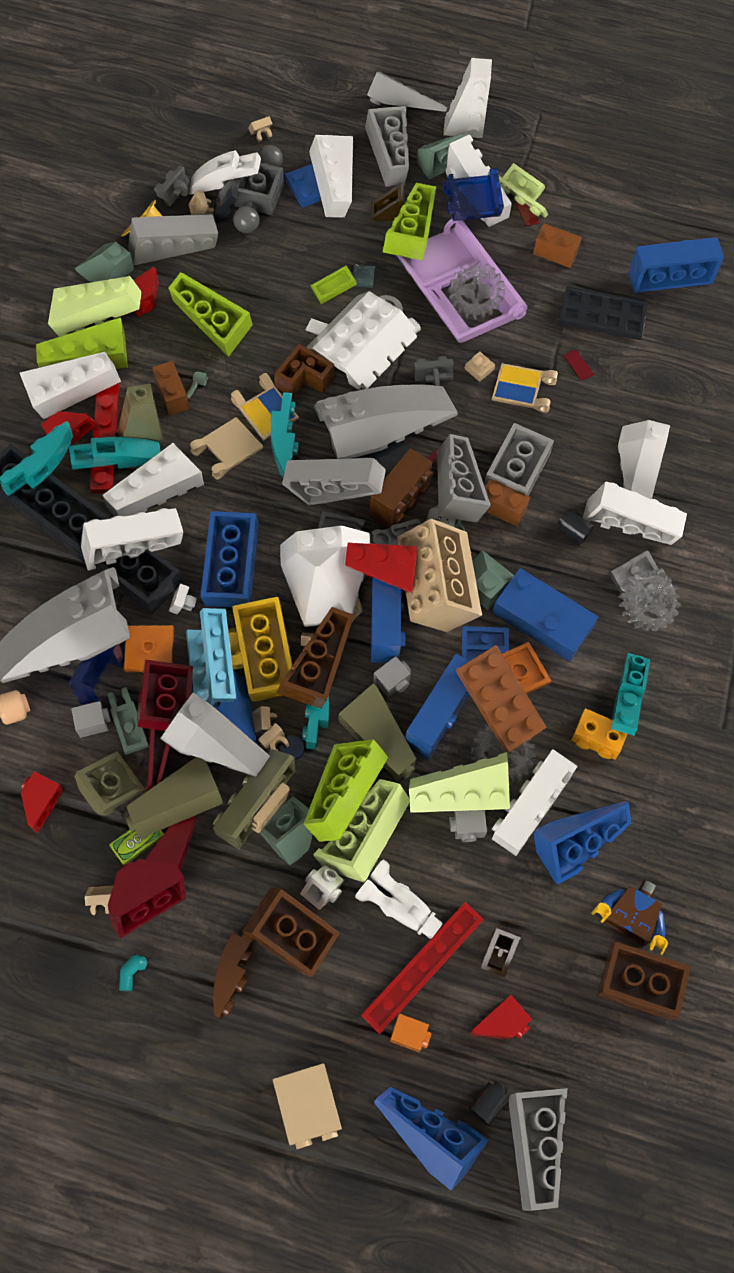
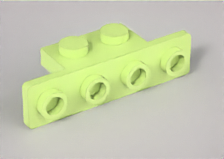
(524, 188)

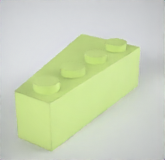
(92, 303)
(463, 788)
(366, 833)

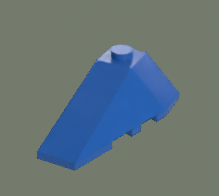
(240, 710)
(572, 840)
(440, 1144)

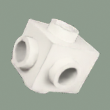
(322, 886)

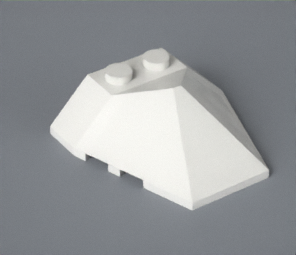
(317, 571)

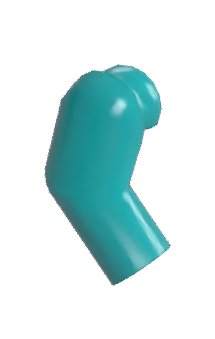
(127, 971)

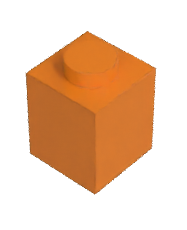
(410, 1033)

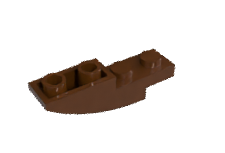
(229, 975)

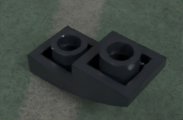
(227, 196)

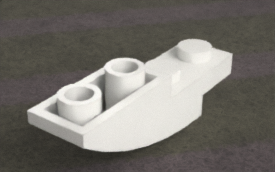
(222, 168)

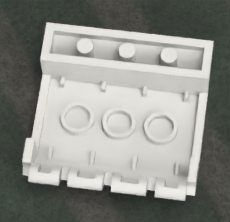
(364, 338)

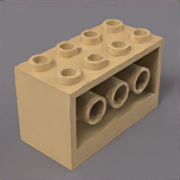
(444, 577)

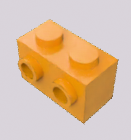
(596, 734)

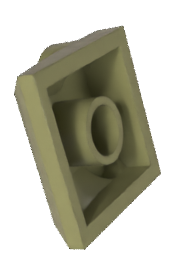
(108, 784)

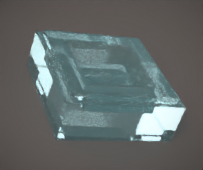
(364, 275)

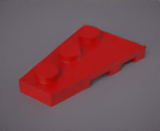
(384, 562)

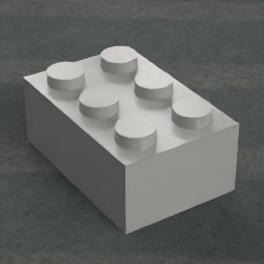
(520, 459)

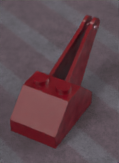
(162, 695)
(151, 884)

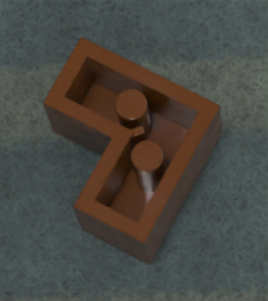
(304, 368)

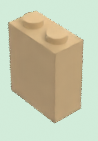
(307, 1106)

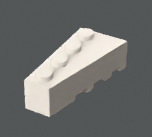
(470, 103)
(466, 162)
(333, 171)
(68, 382)
(153, 483)
(635, 514)
(129, 535)
(534, 802)

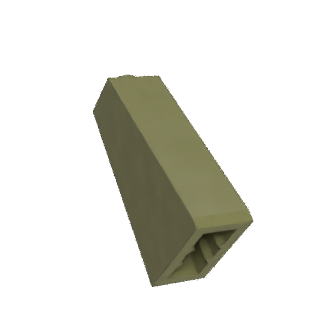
(140, 415)
(371, 719)
(174, 799)

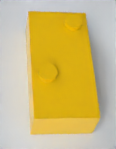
(263, 646)

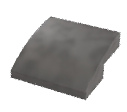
(637, 564)

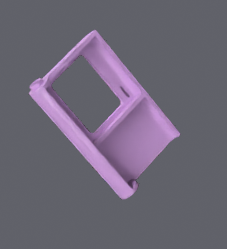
(444, 257)

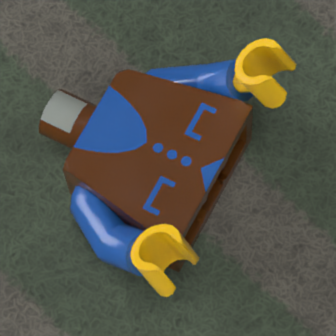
(635, 915)

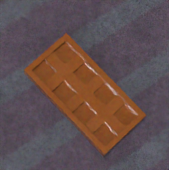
(501, 699)

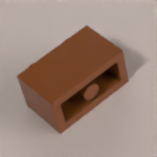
(557, 245)
(170, 388)
(506, 502)

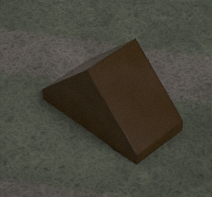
(388, 205)
(500, 950)

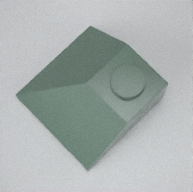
(434, 156)
(106, 263)
(490, 578)
(287, 831)

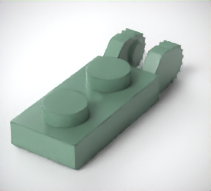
(125, 719)

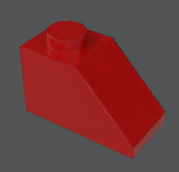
(148, 285)
(79, 423)
(39, 799)
(504, 1022)

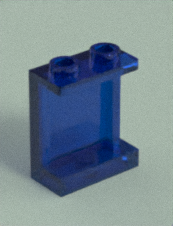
(474, 196)
(89, 672)

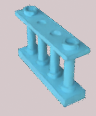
(211, 658)

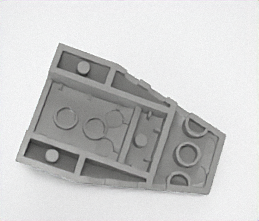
(377, 416)
(65, 629)

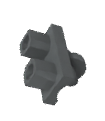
(174, 186)
(433, 371)

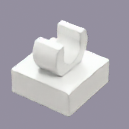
(182, 600)

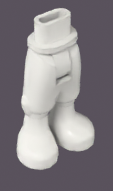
(403, 905)

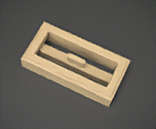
(270, 808)

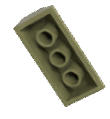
(237, 820)

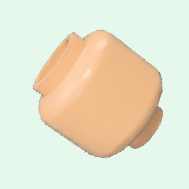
(13, 707)

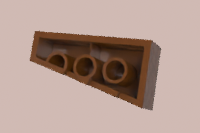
(317, 664)

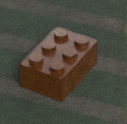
(401, 489)
(291, 931)
(644, 981)

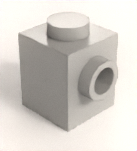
(392, 677)
(90, 719)
(468, 825)

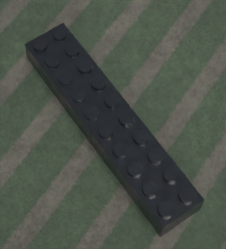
(62, 515)

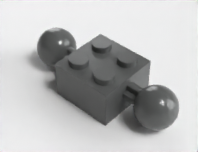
(259, 191)

